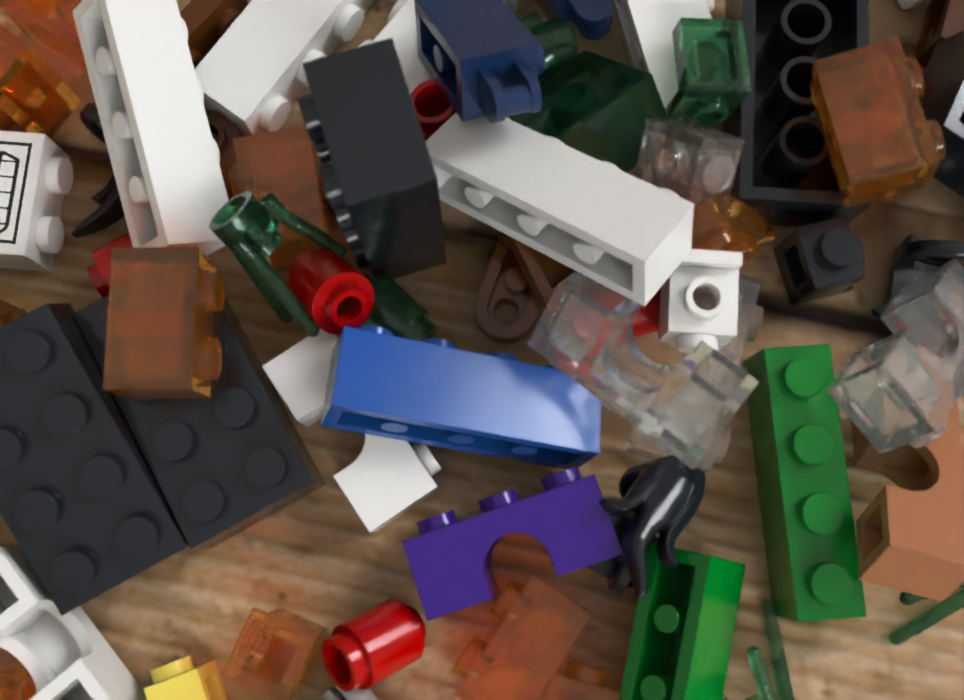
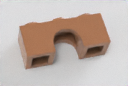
(914, 531)

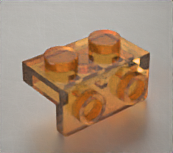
(730, 226)

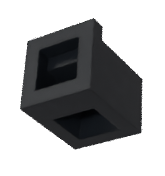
(830, 258)

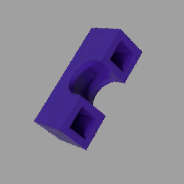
(455, 557)

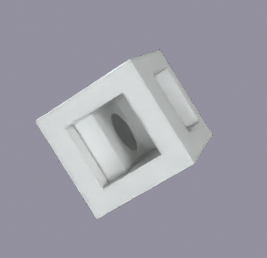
(706, 273)

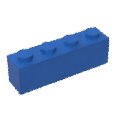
(459, 399)

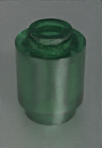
(398, 310)

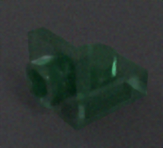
(709, 70)

